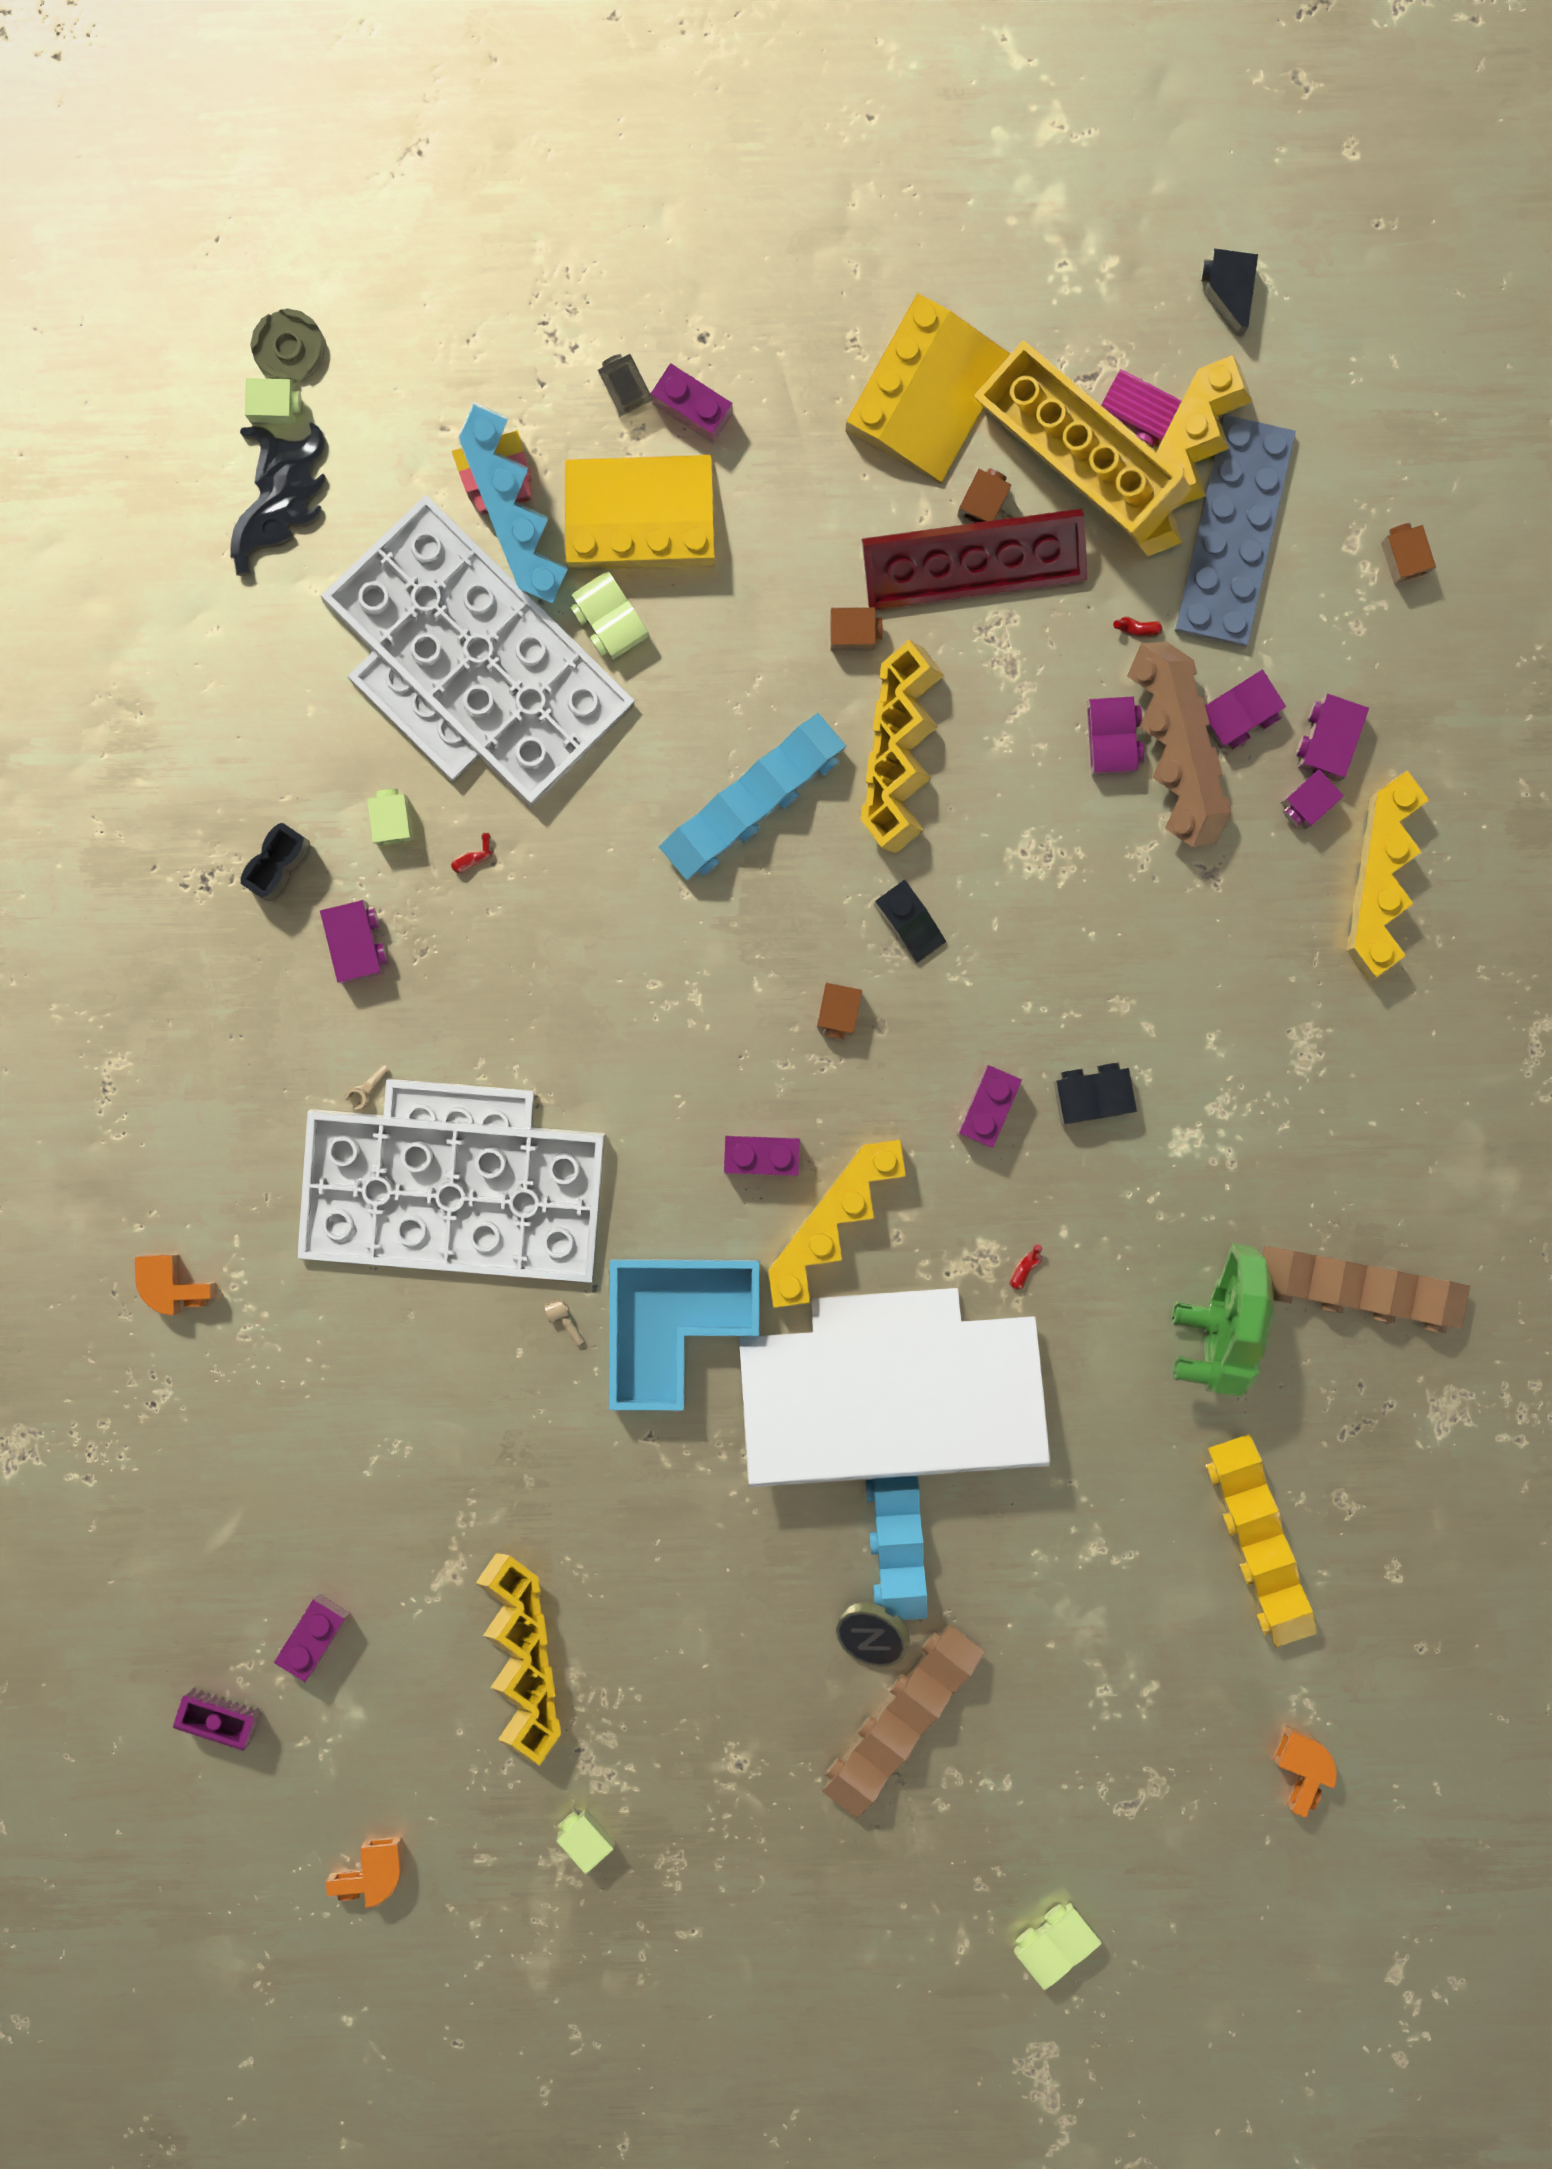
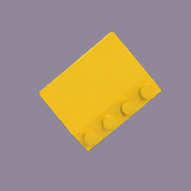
(925, 388)
(639, 512)

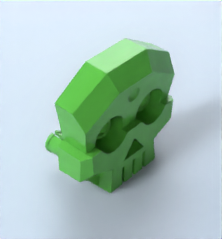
(1232, 1324)

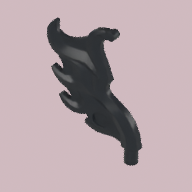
(284, 492)

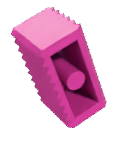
(1141, 407)

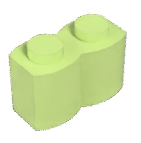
(609, 616)
(1056, 1945)

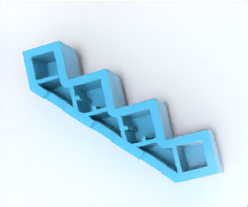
(514, 523)
(745, 803)
(898, 1546)

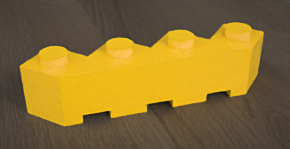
(1198, 435)
(898, 728)
(1378, 893)
(818, 1236)
(1261, 1541)
(527, 1675)

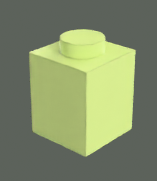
(271, 401)
(390, 817)
(584, 1840)

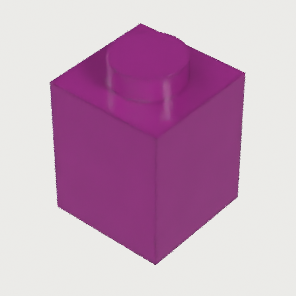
(1311, 800)

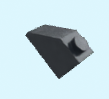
(1231, 286)
(910, 921)

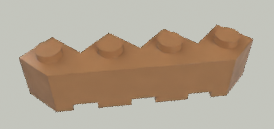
(1188, 762)
(1366, 1288)
(906, 1715)

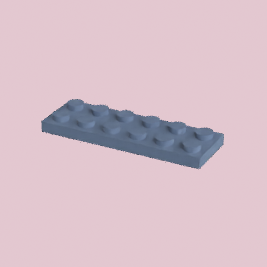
(1235, 531)

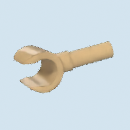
(367, 1087)
(557, 1310)

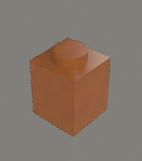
(984, 496)
(1408, 552)
(854, 628)
(839, 1010)

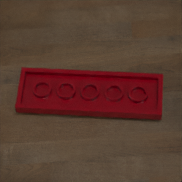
(975, 559)

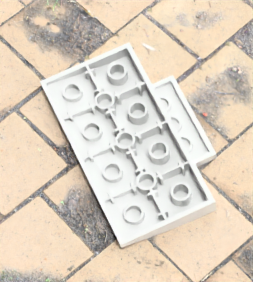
(470, 657)
(451, 1185)
(892, 1392)

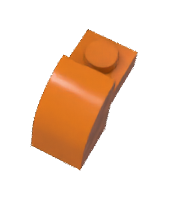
(160, 1288)
(1311, 1762)
(380, 1873)

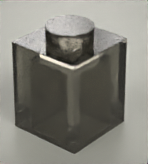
(623, 384)

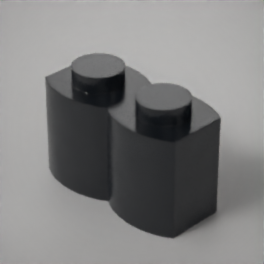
(280, 853)
(1094, 1095)

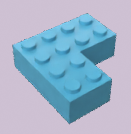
(660, 1304)

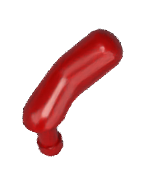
(1138, 628)
(472, 858)
(1026, 1265)

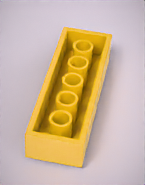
(1083, 442)

